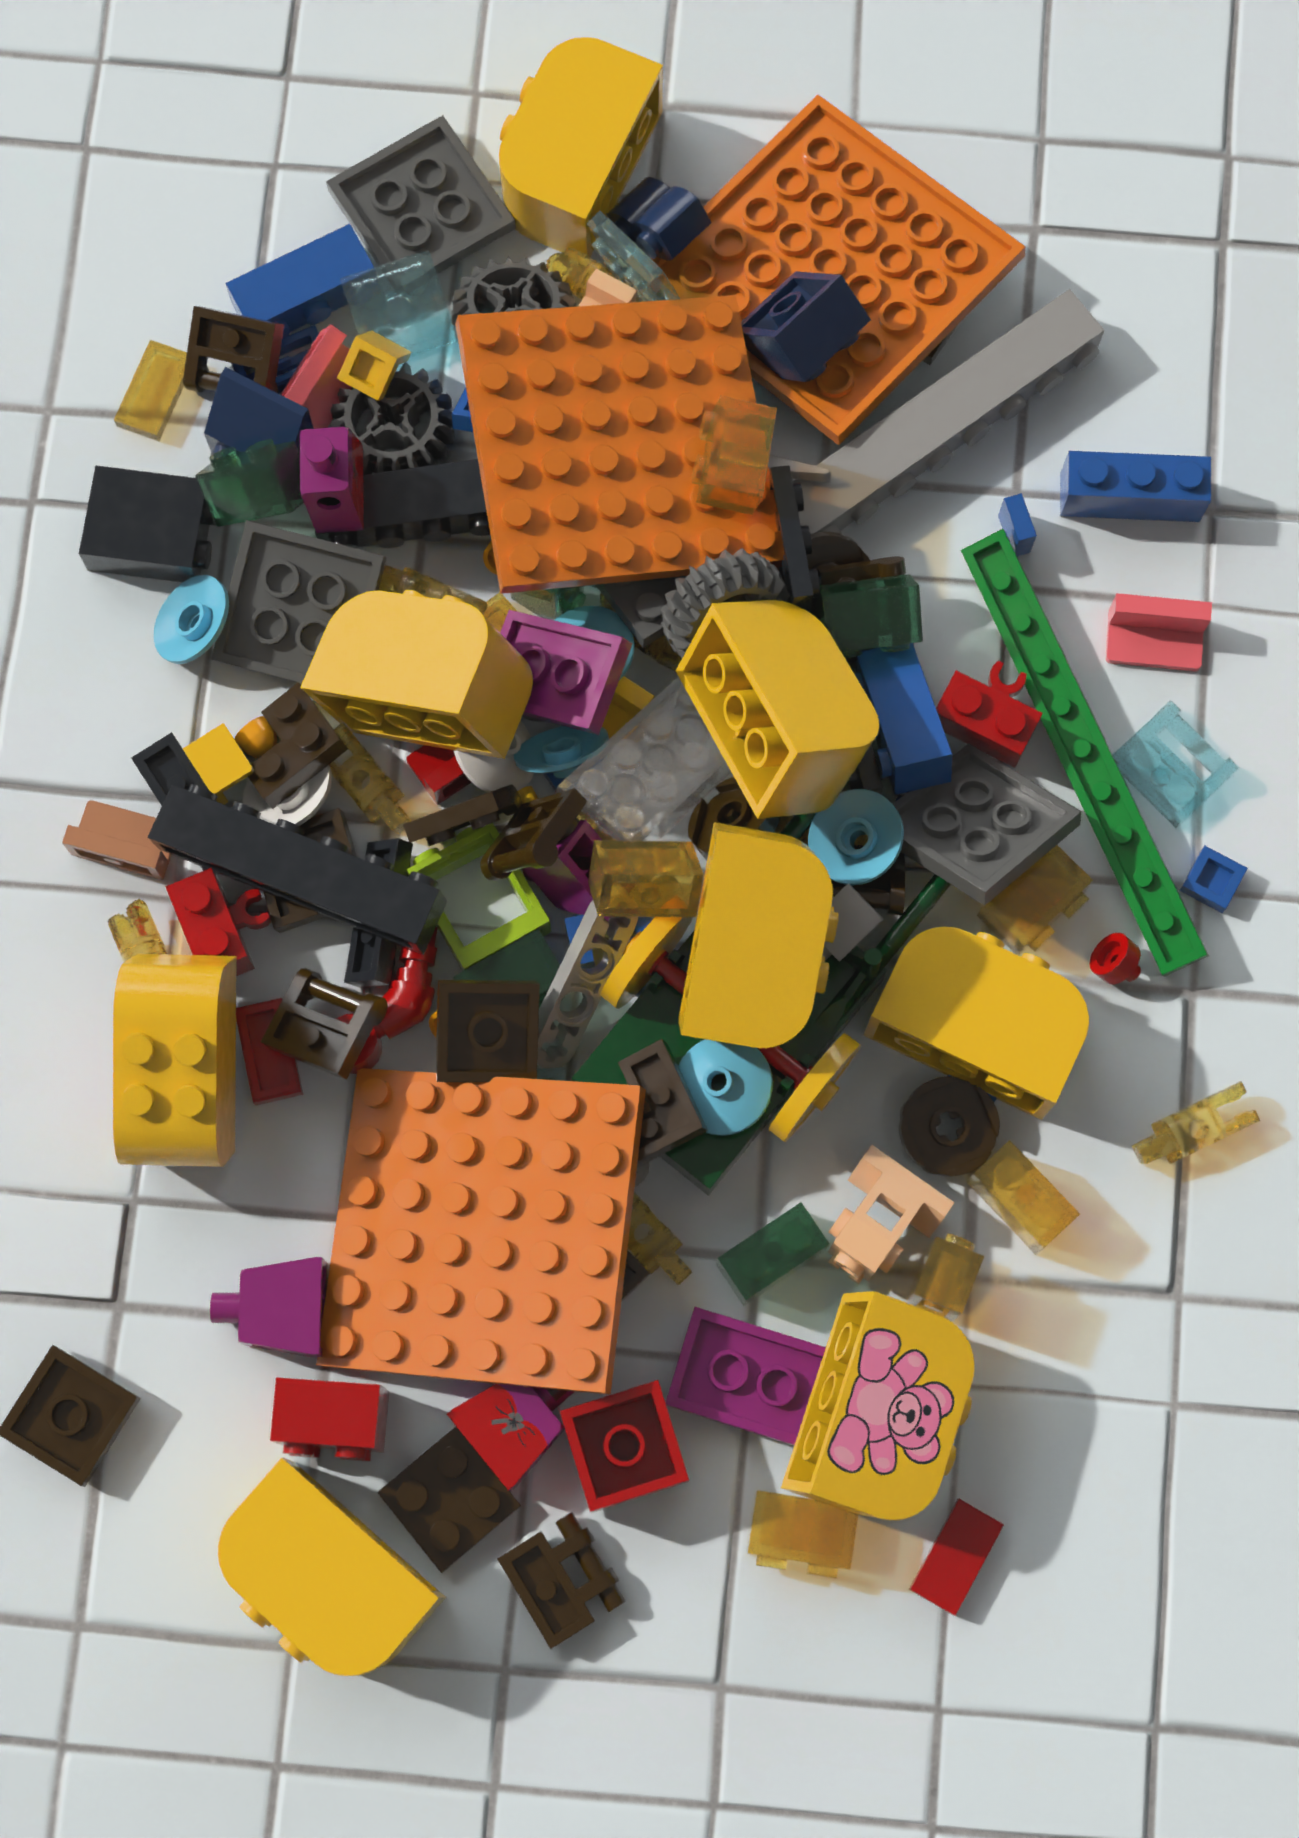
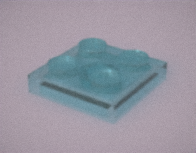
(629, 262)
(401, 303)

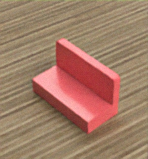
(316, 379)
(1156, 632)

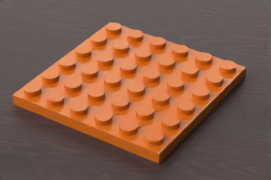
(851, 207)
(595, 439)
(483, 1230)

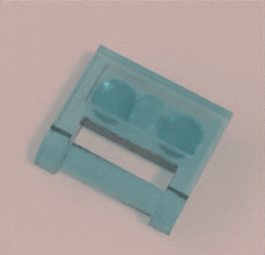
(1163, 775)

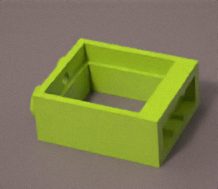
(469, 846)

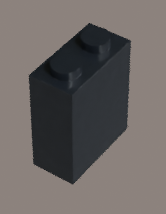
(146, 525)

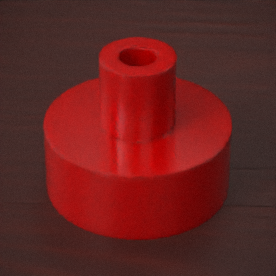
(1116, 959)

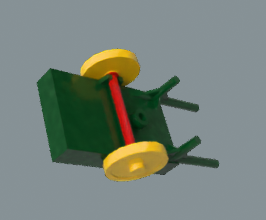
(656, 1012)

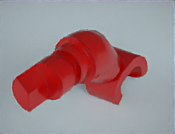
(407, 1001)

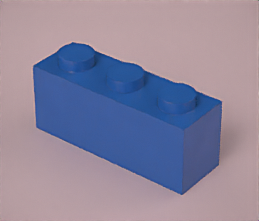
(301, 284)
(1135, 486)
(910, 732)

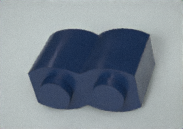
(660, 218)

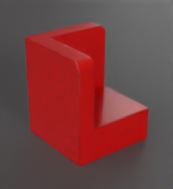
(437, 772)

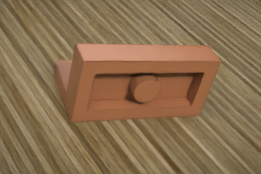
(117, 840)

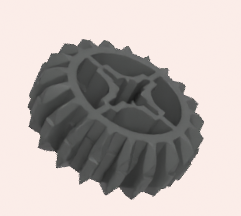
(510, 288)
(415, 398)
(718, 581)

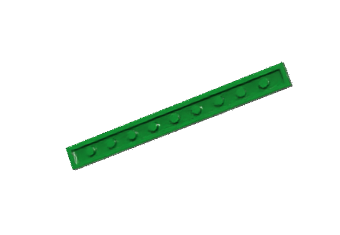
(1085, 754)

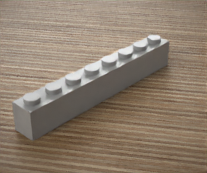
(951, 414)

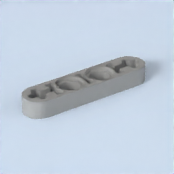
(573, 978)

